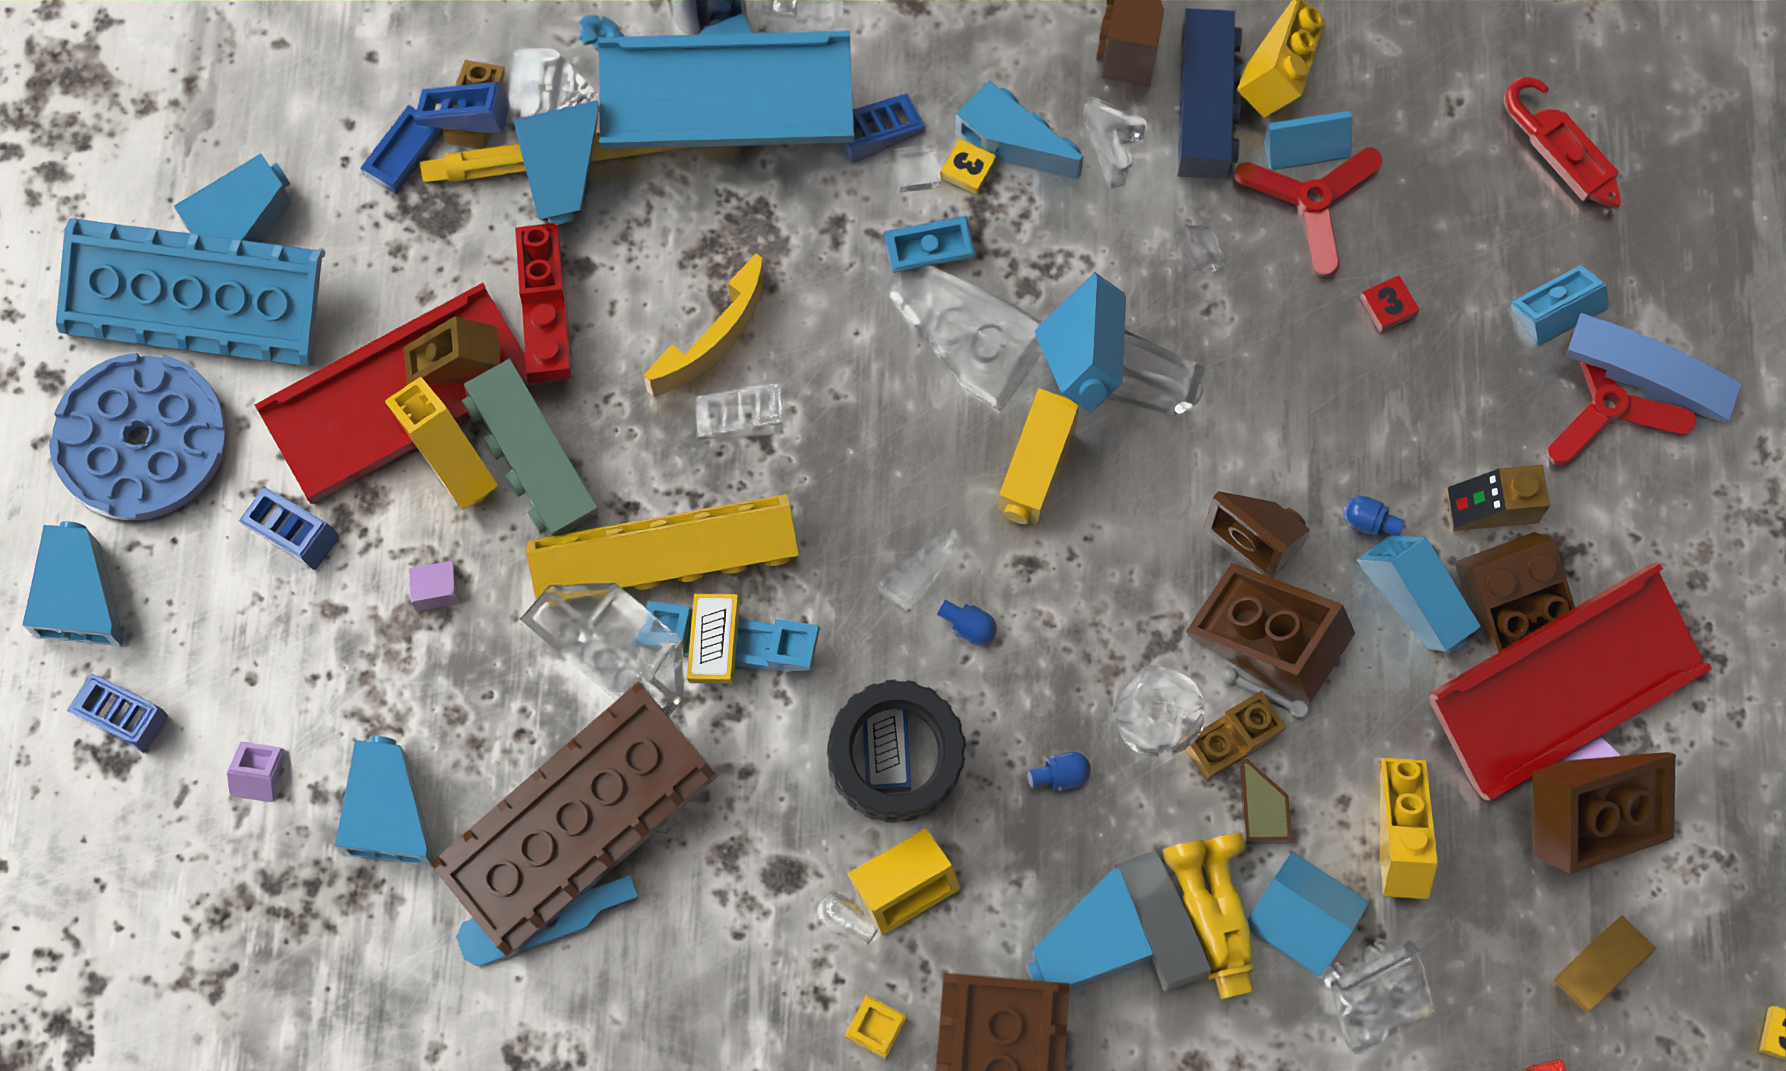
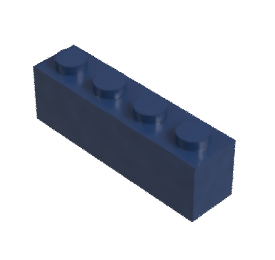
(1207, 93)

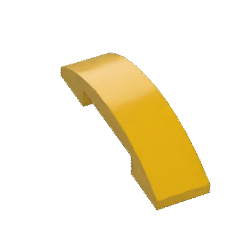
(676, 368)

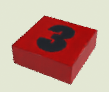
(1389, 303)

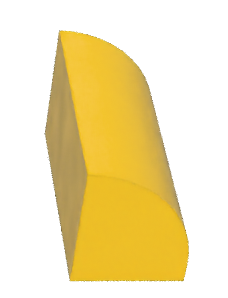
(904, 881)

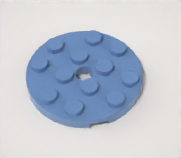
(138, 480)

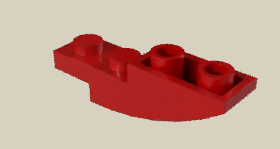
(543, 303)

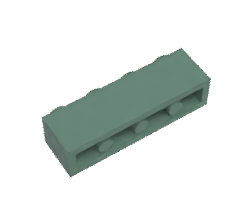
(530, 450)

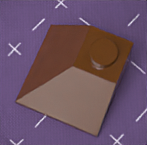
(1257, 530)

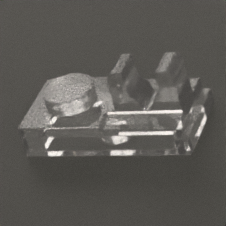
(801, 15)

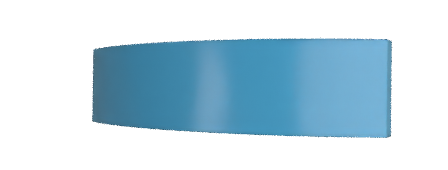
(759, 644)

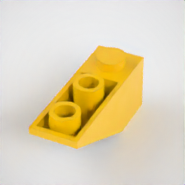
(1283, 59)
(1406, 829)

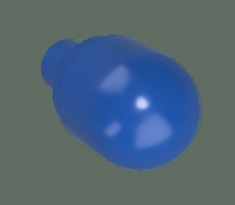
(1371, 516)
(969, 623)
(1061, 771)

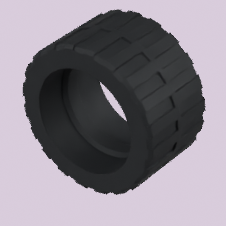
(916, 700)

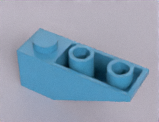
(1014, 135)

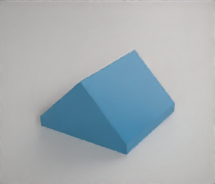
(1306, 914)

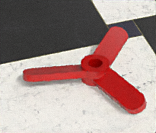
(1316, 214)
(1627, 408)

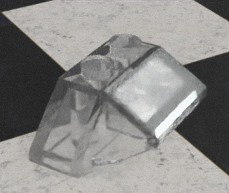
(611, 640)

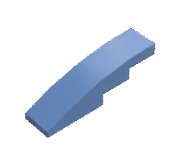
(1655, 367)

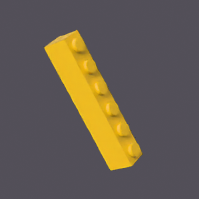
(668, 547)

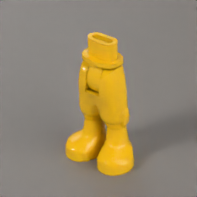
(1216, 915)

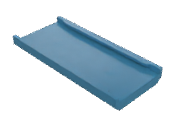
(725, 90)
(188, 291)

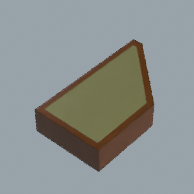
(1263, 807)

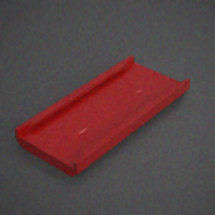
(337, 418)
(1568, 683)

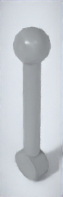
(1297, 708)

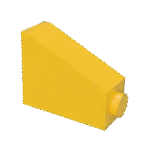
(442, 443)
(1038, 457)

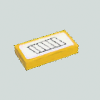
(713, 638)

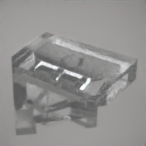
(543, 83)

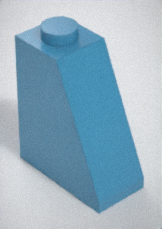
(558, 158)
(239, 204)
(1086, 342)
(71, 589)
(1420, 591)
(382, 807)
(1094, 939)

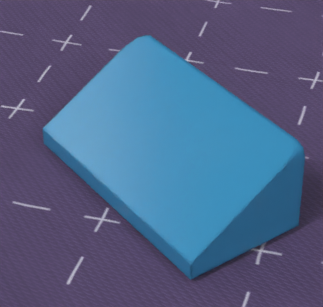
(1309, 140)
(929, 244)
(1559, 302)

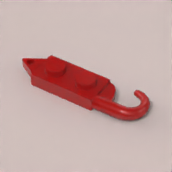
(1565, 147)

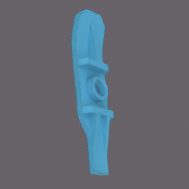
(479, 949)

